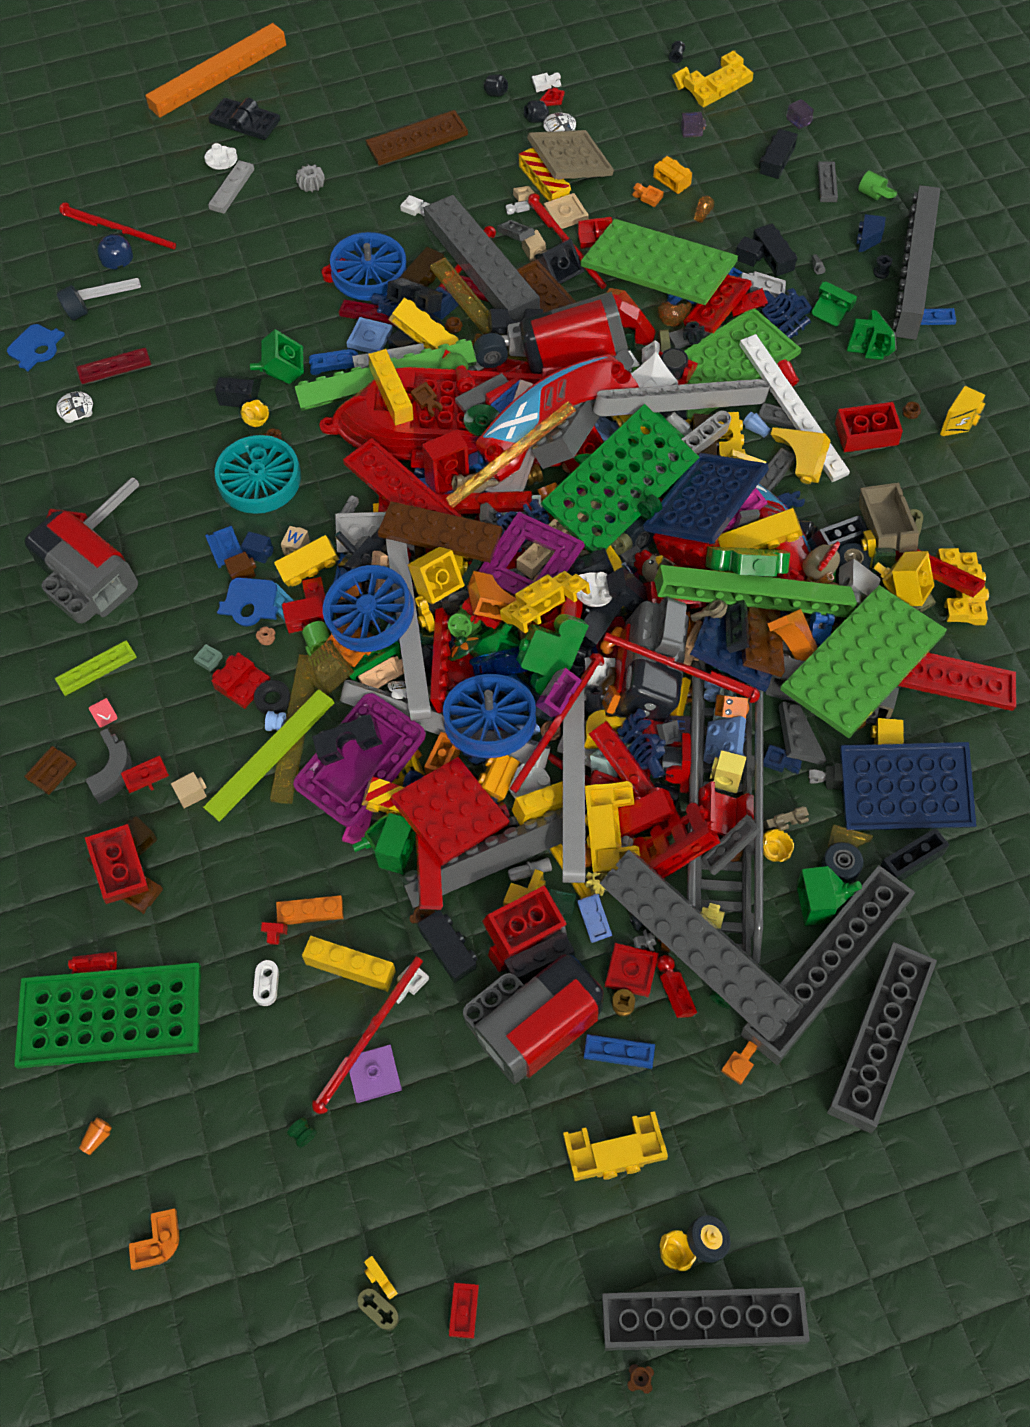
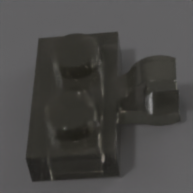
(450, 607)

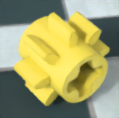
(594, 882)
(714, 914)

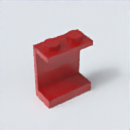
(723, 810)

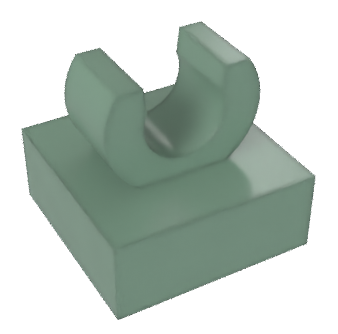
(208, 658)

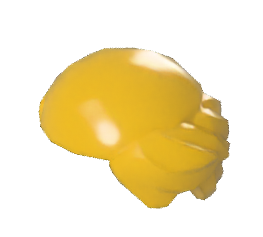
(254, 413)
(777, 845)
(676, 1251)

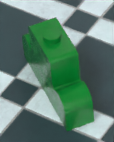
(748, 560)
(549, 650)

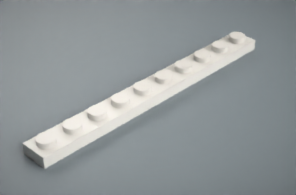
(790, 401)

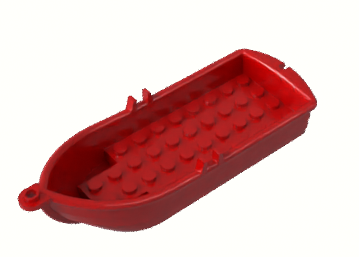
(368, 417)

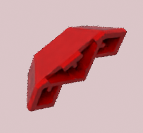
(633, 317)

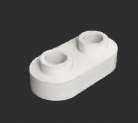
(266, 984)

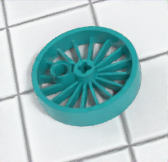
(257, 474)

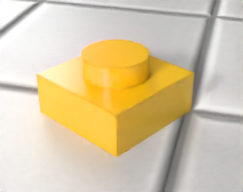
(679, 77)

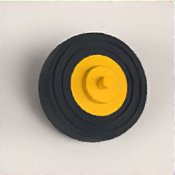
(708, 1239)

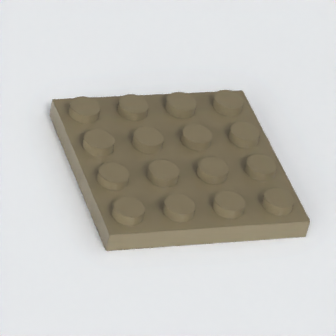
(570, 154)

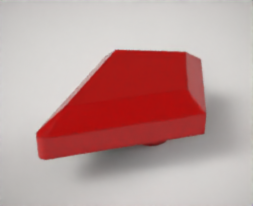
(553, 97)

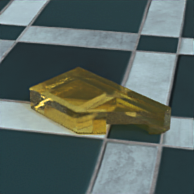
(853, 837)

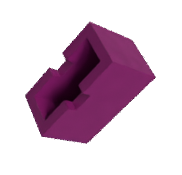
(558, 692)

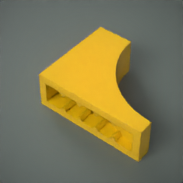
(809, 451)

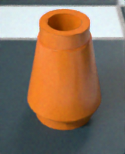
(95, 1135)

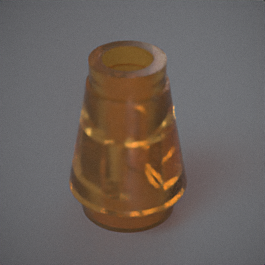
(703, 208)

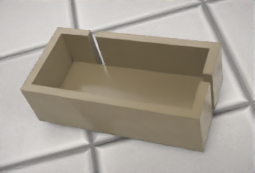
(889, 517)

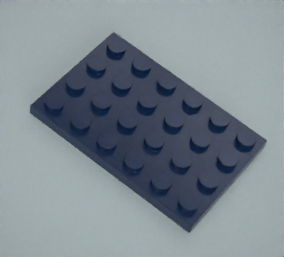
(706, 498)
(712, 648)
(907, 786)

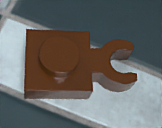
(426, 398)

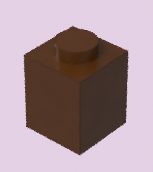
(240, 566)

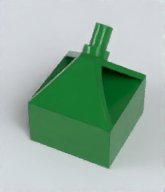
(280, 357)
(496, 640)
(390, 842)
(822, 895)

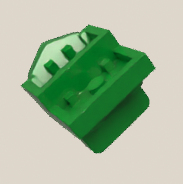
(833, 304)
(872, 337)

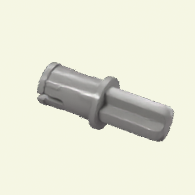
(527, 870)

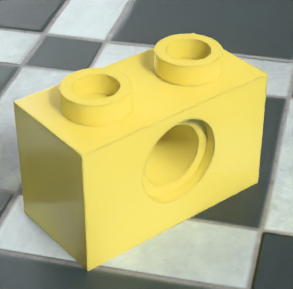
(728, 771)

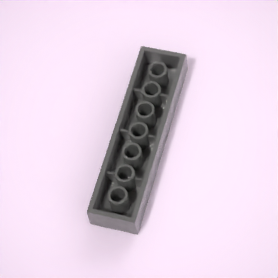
(882, 1038)
(705, 1319)

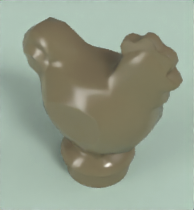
(459, 480)

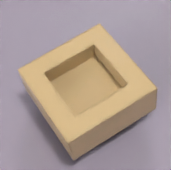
(522, 193)

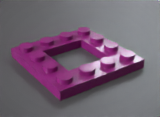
(565, 549)

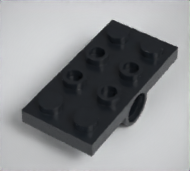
(244, 118)

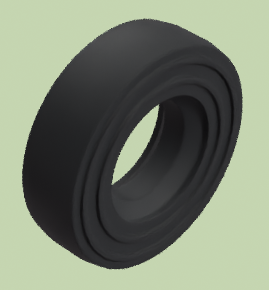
(272, 686)

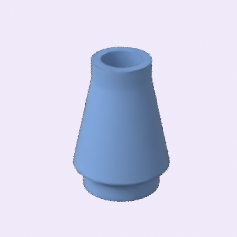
(756, 424)

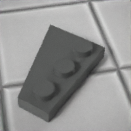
(798, 735)

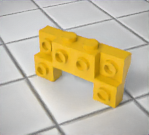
(721, 82)
(541, 598)
(964, 607)
(604, 824)
(617, 1154)

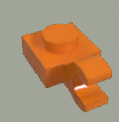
(648, 195)
(739, 1065)

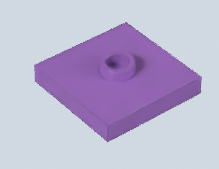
(375, 1074)

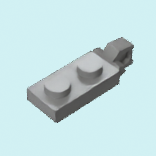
(768, 283)

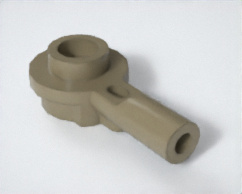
(714, 609)

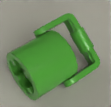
(875, 186)
(460, 624)
(315, 636)

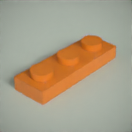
(310, 910)

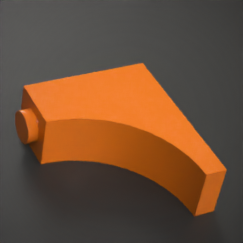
(487, 596)
(796, 634)

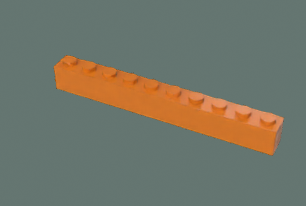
(215, 70)

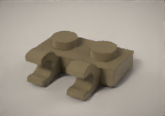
(793, 817)

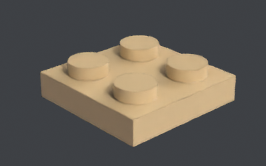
(566, 210)

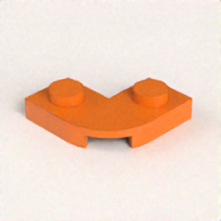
(162, 1246)

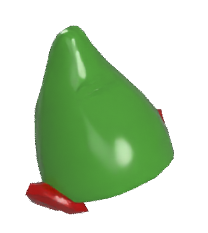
(452, 361)

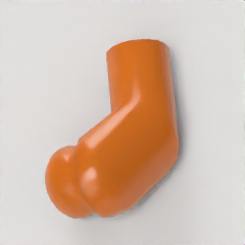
(607, 647)

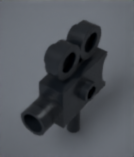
(360, 553)

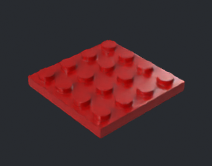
(449, 810)

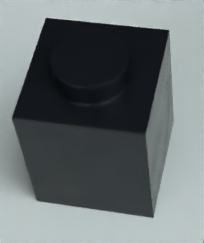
(749, 251)

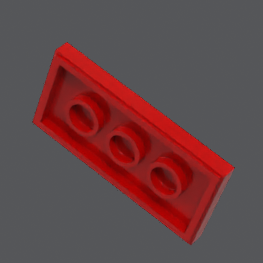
(720, 304)

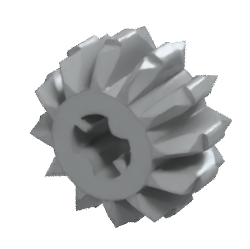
(310, 178)

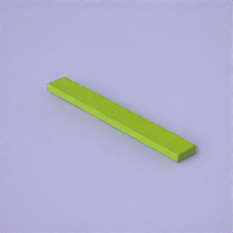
(268, 755)

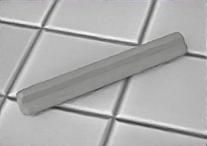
(108, 289)
(109, 505)

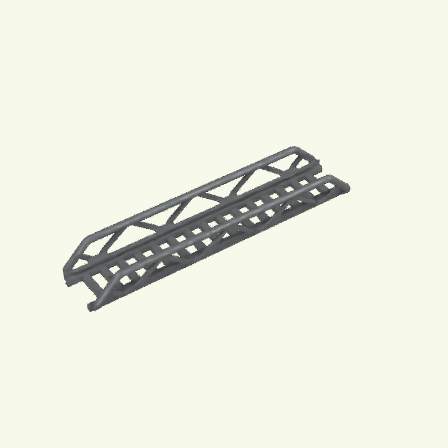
(751, 922)

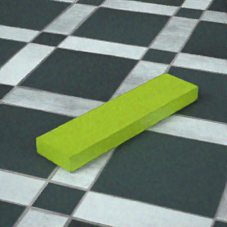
(95, 668)

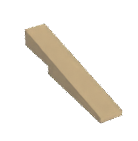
(536, 555)

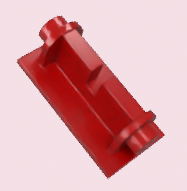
(750, 301)
(93, 962)

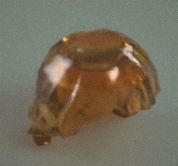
(672, 314)

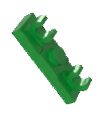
(374, 659)

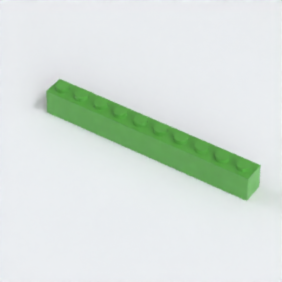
(346, 385)
(755, 590)

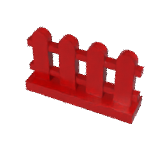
(686, 845)

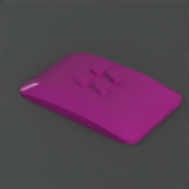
(342, 784)

